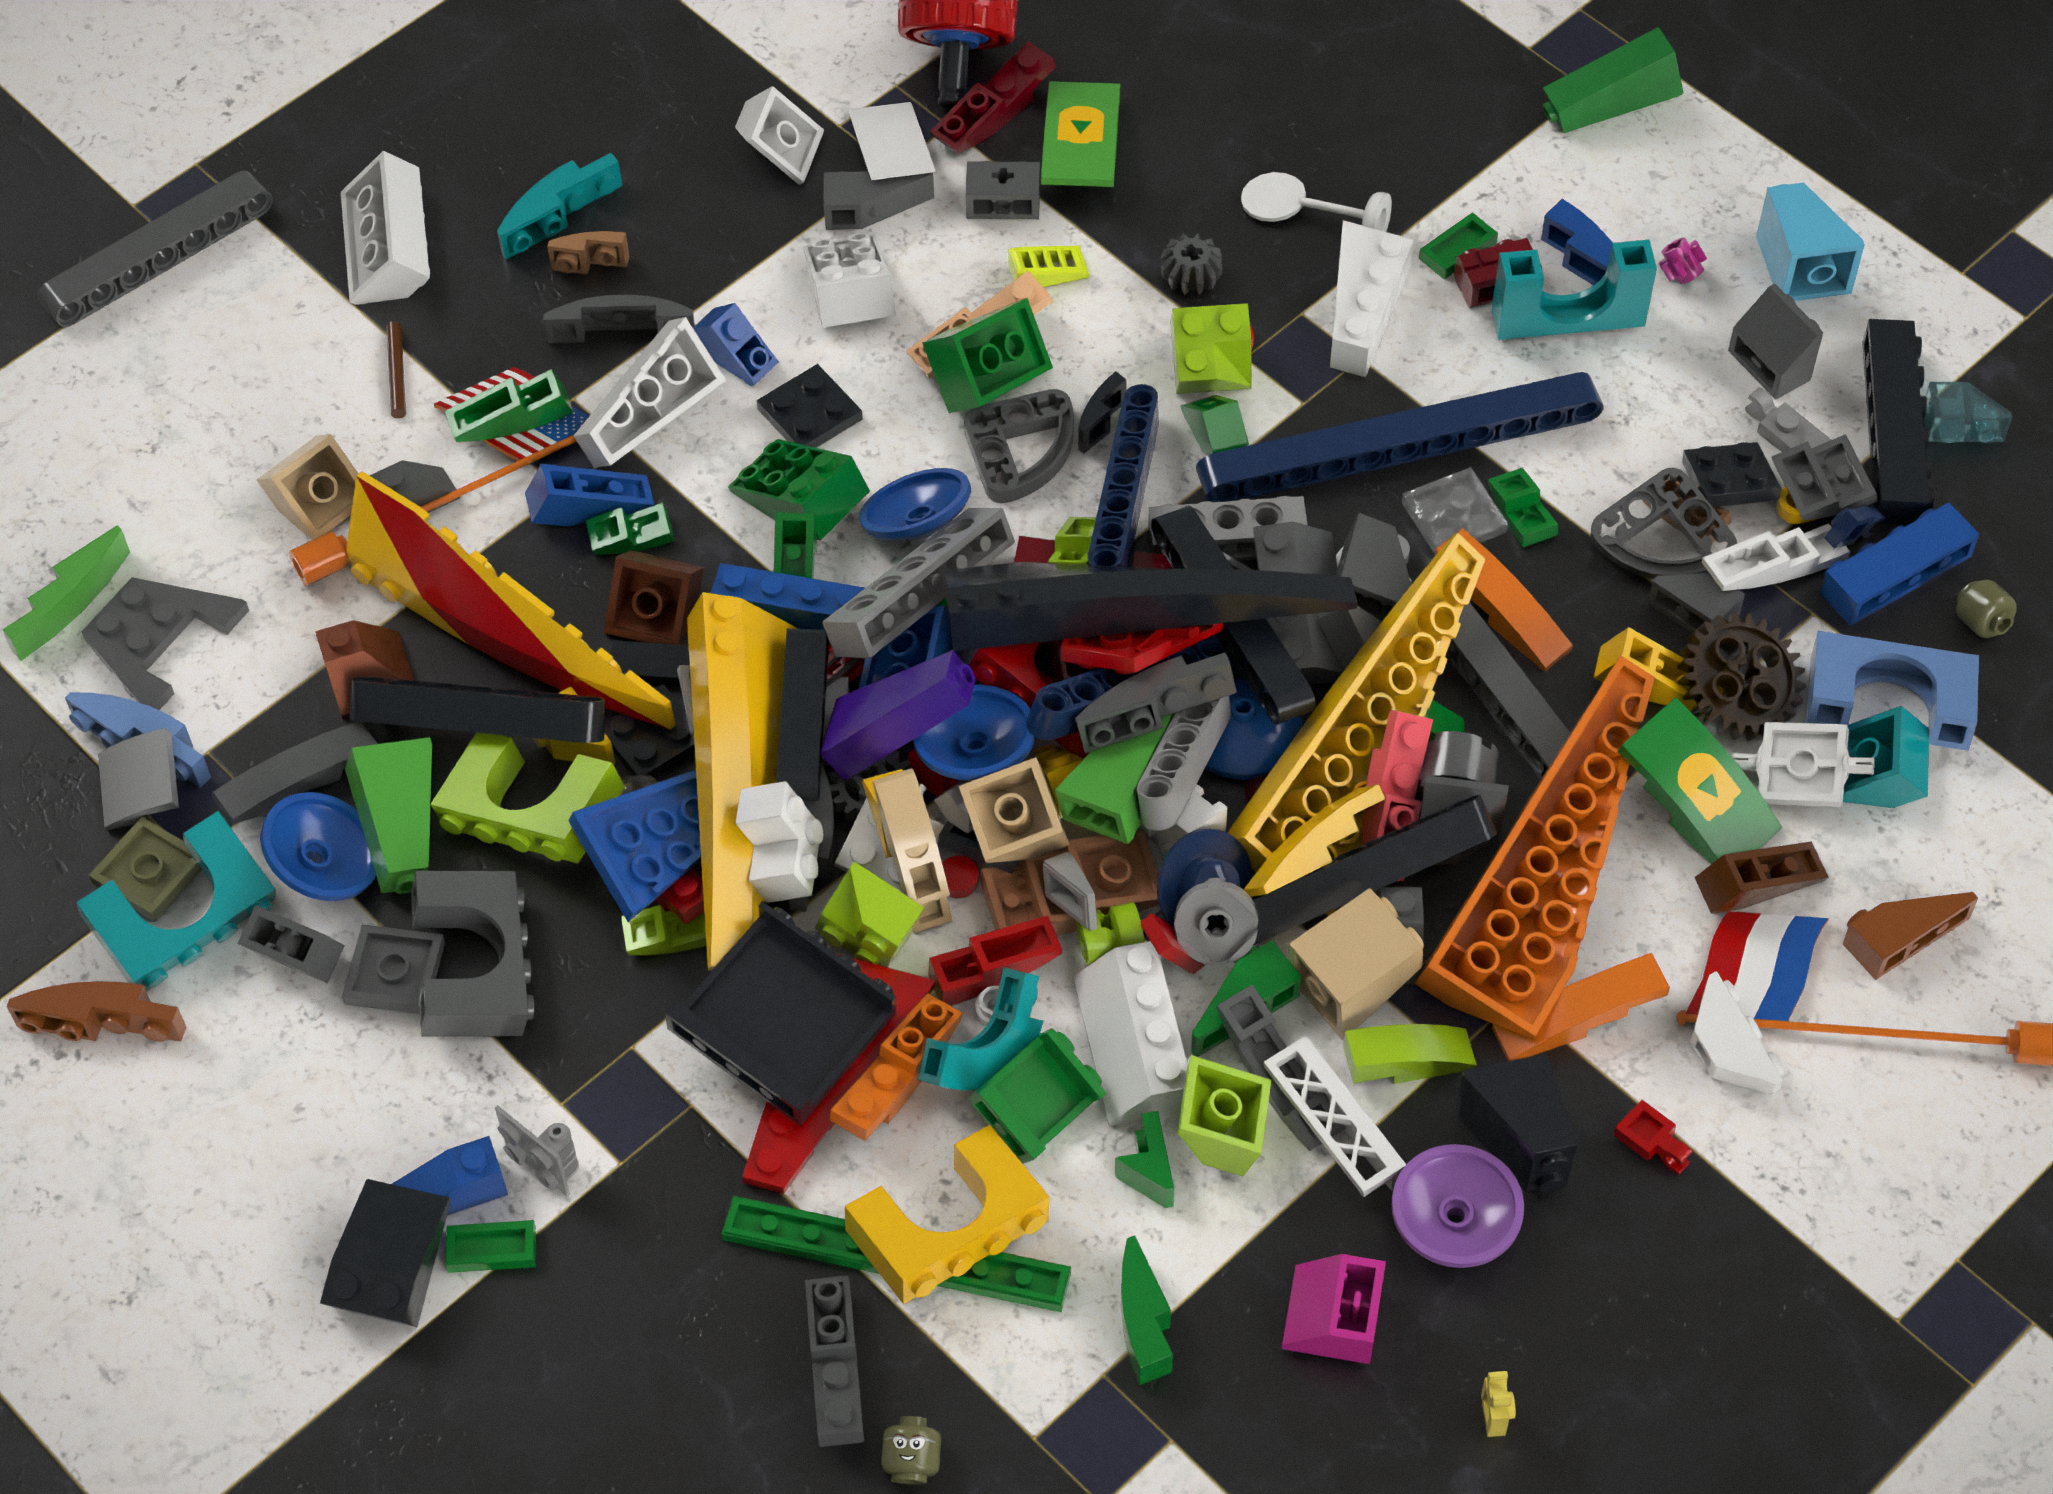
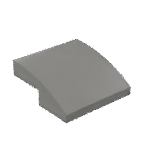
(138, 778)

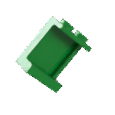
(1037, 1094)

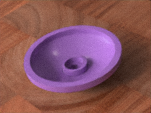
(1459, 1183)

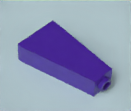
(894, 712)

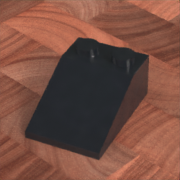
(387, 1253)

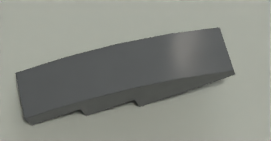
(290, 772)

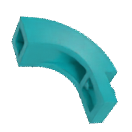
(1007, 1032)

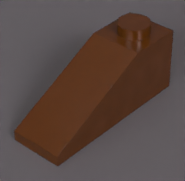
(1759, 875)

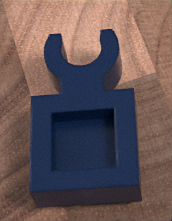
(1852, 524)

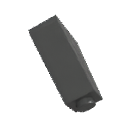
(1375, 565)

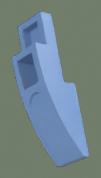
(120, 718)

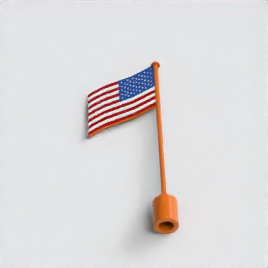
(328, 552)

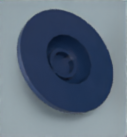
(1196, 859)

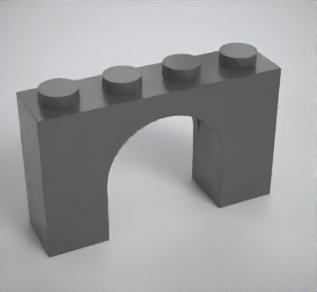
(490, 907)

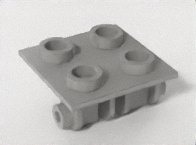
(550, 1154)

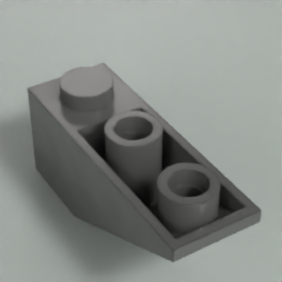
(858, 202)

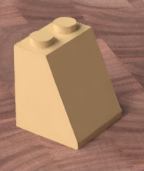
(1355, 960)

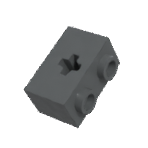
(1002, 190)
(291, 944)

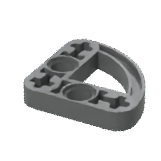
(995, 437)
(1660, 504)

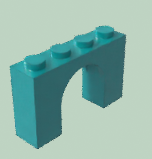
(1614, 302)
(148, 952)

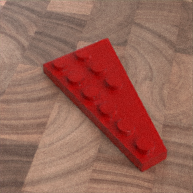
(785, 1147)

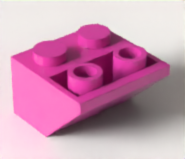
(1335, 1307)

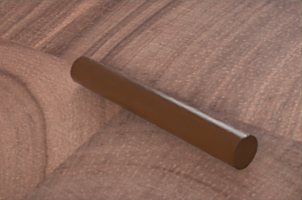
(396, 370)

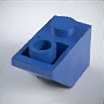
(735, 343)

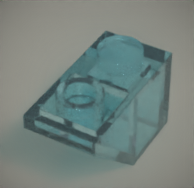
(1964, 414)

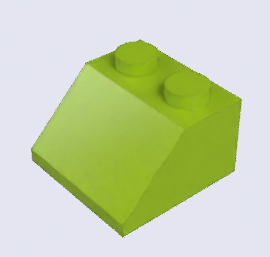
(1223, 1115)

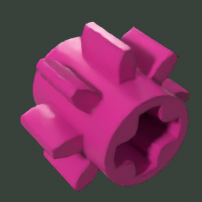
(1682, 260)

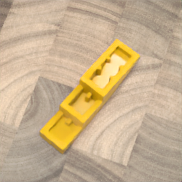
(1306, 847)

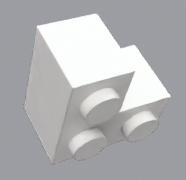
(783, 840)

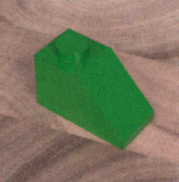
(1216, 423)

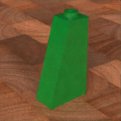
(1615, 84)

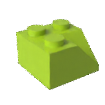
(1211, 348)
(868, 917)

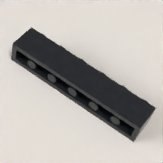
(1896, 420)

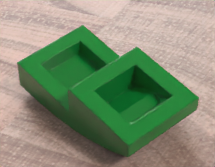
(1521, 507)
(620, 533)

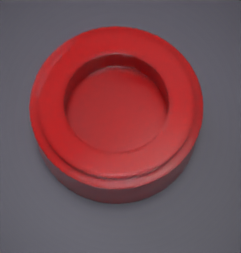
(961, 876)

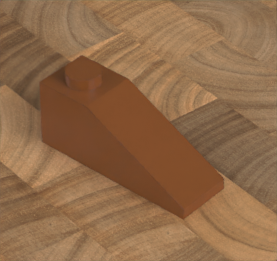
(1903, 928)

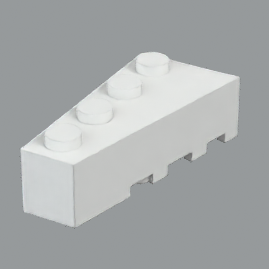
(655, 390)

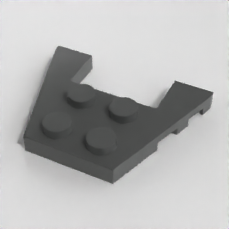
(145, 622)

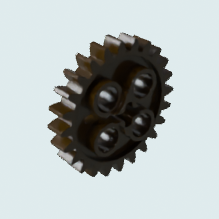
(1709, 668)

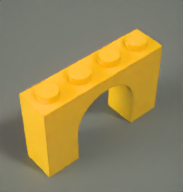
(920, 1259)

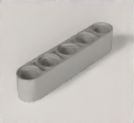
(1180, 762)

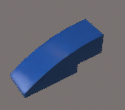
(1580, 239)

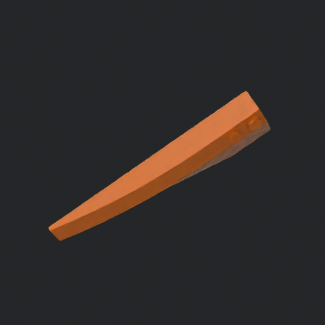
(1531, 905)

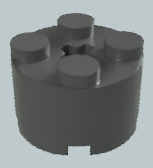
(1458, 757)

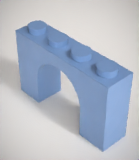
(1940, 677)

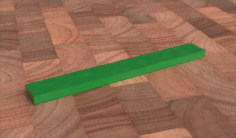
(826, 1240)

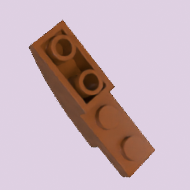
(82, 1008)

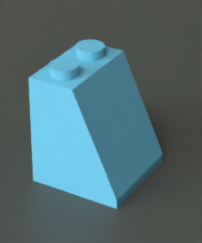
(1807, 244)

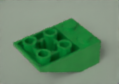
(802, 480)

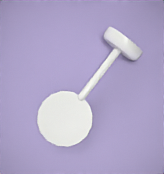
(1281, 195)

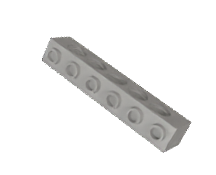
(916, 583)

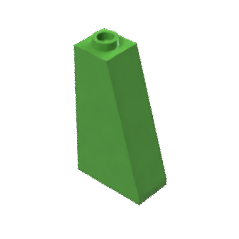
(1104, 786)
(394, 807)

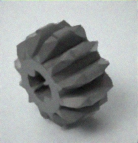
(1191, 264)

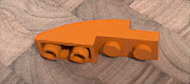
(895, 1073)

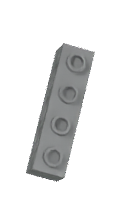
(1233, 521)

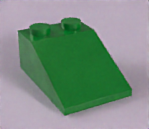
(987, 356)

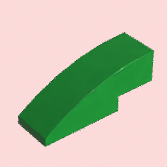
(510, 409)
(1144, 1316)

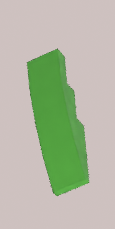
(77, 585)

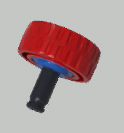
(956, 29)

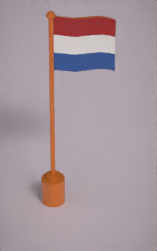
(1769, 966)

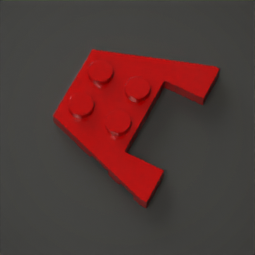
(1133, 651)

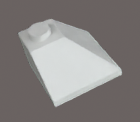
(780, 132)

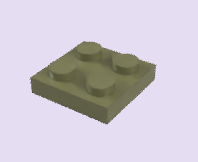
(148, 868)

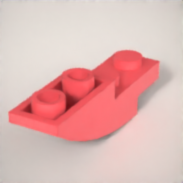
(1397, 772)

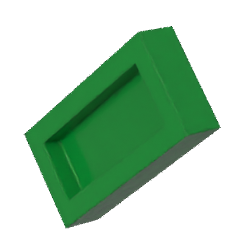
(1466, 234)
(490, 1246)

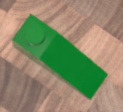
(1270, 975)

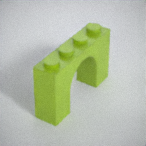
(478, 782)

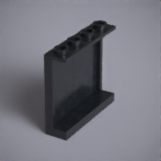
(784, 1014)

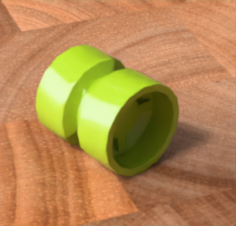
(1113, 930)

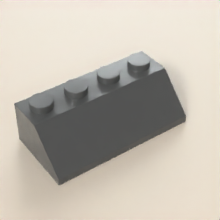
(1300, 550)

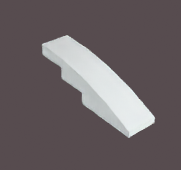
(1773, 559)

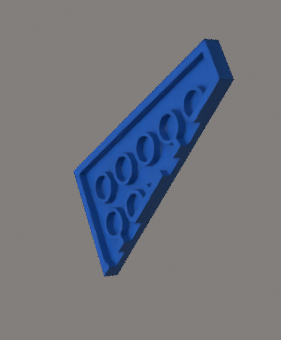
(642, 840)

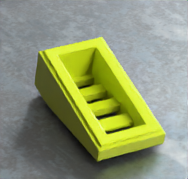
(1023, 258)

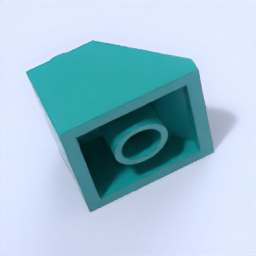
(1900, 755)

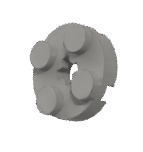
(1218, 945)

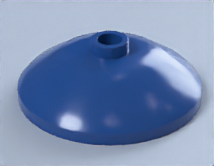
(915, 505)
(978, 738)
(1250, 740)
(322, 831)

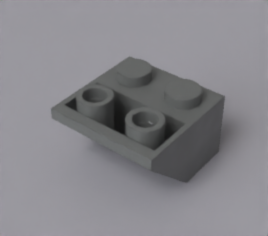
(1776, 342)

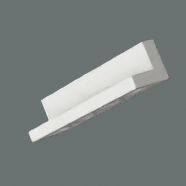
(1359, 1126)

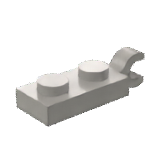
(1782, 425)

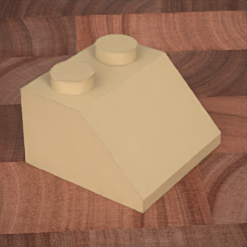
(313, 486)
(1014, 813)

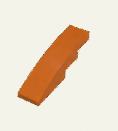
(1515, 611)
(1588, 1005)

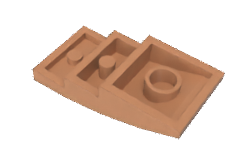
(1114, 870)

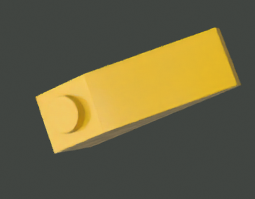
(1651, 658)

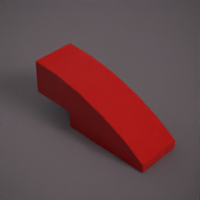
(970, 970)

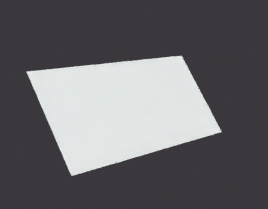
(891, 141)

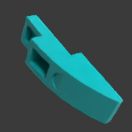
(545, 205)

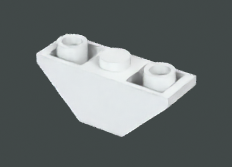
(1731, 1042)

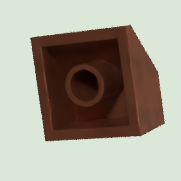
(652, 598)

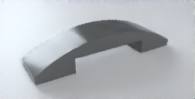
(610, 312)
(1257, 1040)

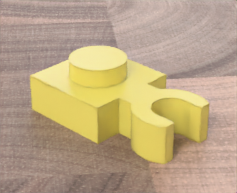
(1497, 1403)

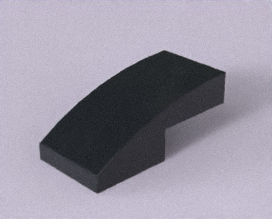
(1096, 417)

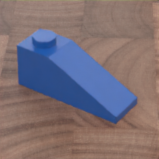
(576, 494)
(463, 1173)

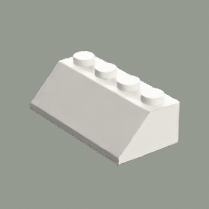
(384, 231)
(1132, 1033)

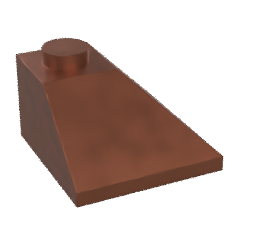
(361, 651)

